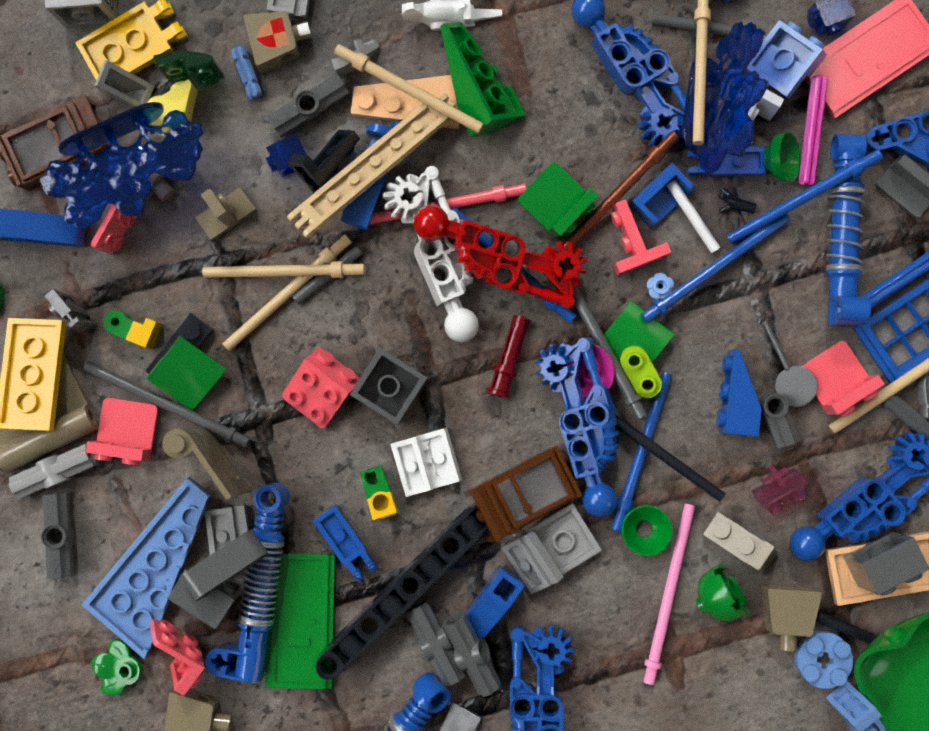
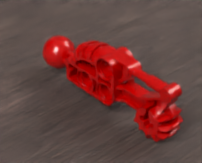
(433, 223)

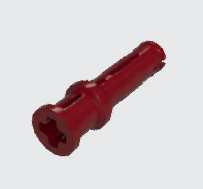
(505, 369)

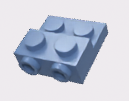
(787, 57)

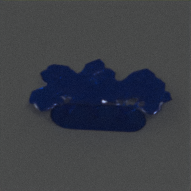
(727, 98)
(121, 172)

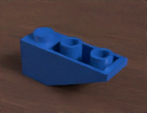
(740, 403)
(493, 600)

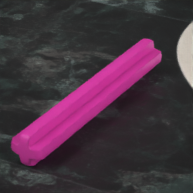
(813, 130)

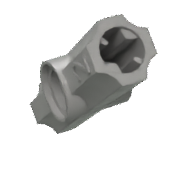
(51, 472)

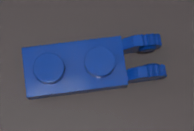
(748, 164)
(344, 540)

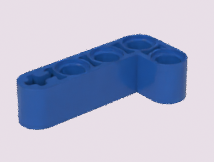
(39, 228)

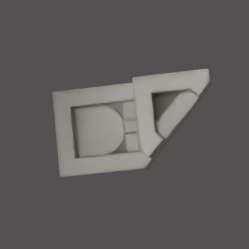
(344, 67)

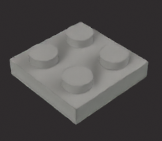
(566, 538)

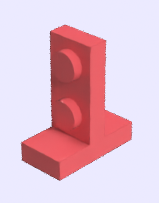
(633, 242)

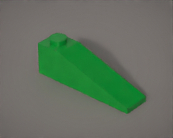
(476, 83)

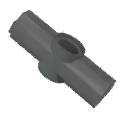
(324, 95)
(58, 554)
(435, 643)
(471, 654)

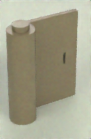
(72, 421)
(204, 445)

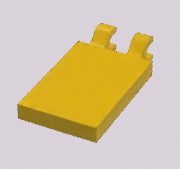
(131, 39)

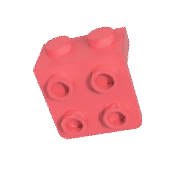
(111, 231)
(841, 379)
(320, 387)
(125, 431)
(185, 648)

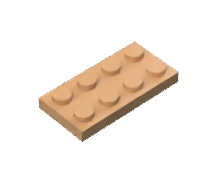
(844, 586)

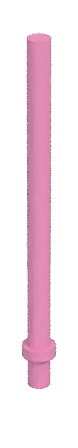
(668, 597)

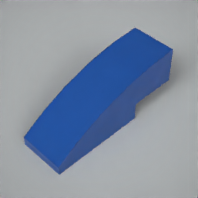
(361, 210)

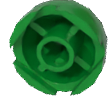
(721, 595)

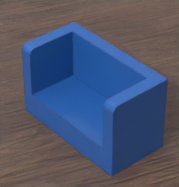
(656, 198)

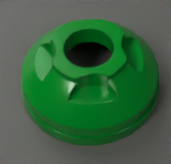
(783, 157)
(656, 540)

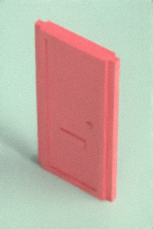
(873, 54)

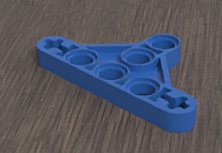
(914, 147)

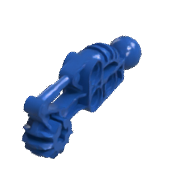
(637, 53)
(597, 433)
(868, 512)
(536, 717)

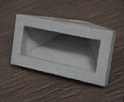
(123, 85)

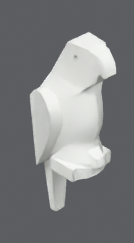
(437, 12)

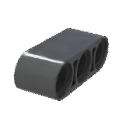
(224, 565)

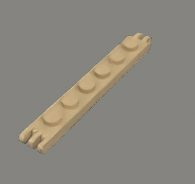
(368, 168)

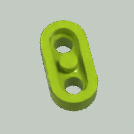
(642, 371)

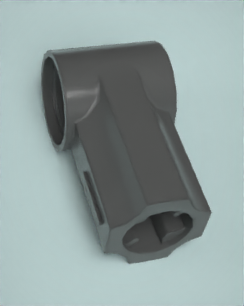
(779, 422)

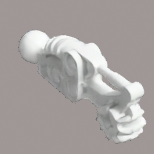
(460, 323)

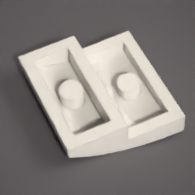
(426, 462)

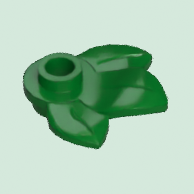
(113, 666)

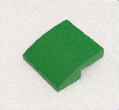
(632, 330)
(186, 373)

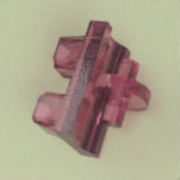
(779, 485)

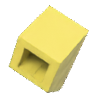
(180, 98)

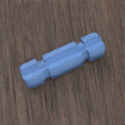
(246, 72)

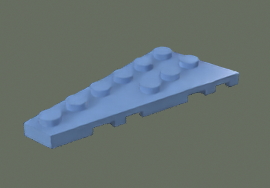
(148, 571)

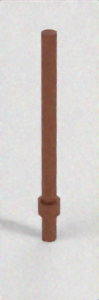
(654, 155)

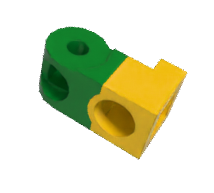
(124, 326)
(378, 493)

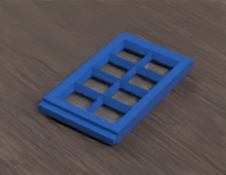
(899, 333)

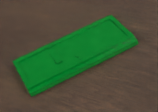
(301, 621)

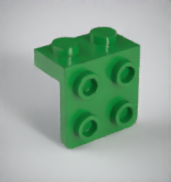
(557, 200)

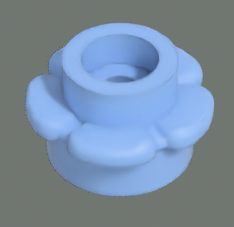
(652, 286)

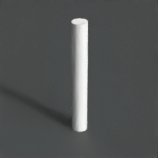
(693, 216)

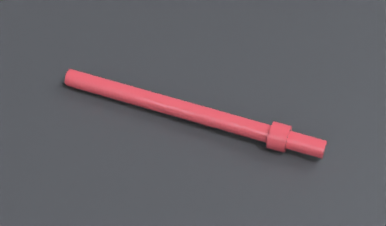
(498, 195)

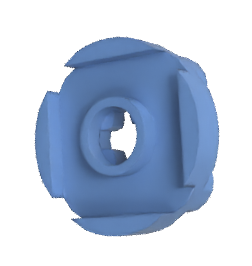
(839, 666)

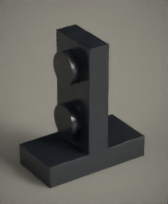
(317, 171)

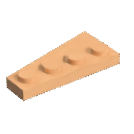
(391, 104)

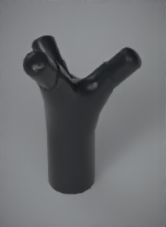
(735, 203)

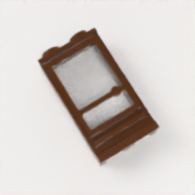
(36, 143)
(525, 493)

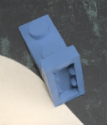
(855, 709)

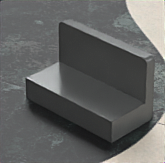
(906, 185)

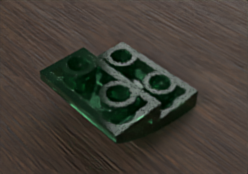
(184, 64)

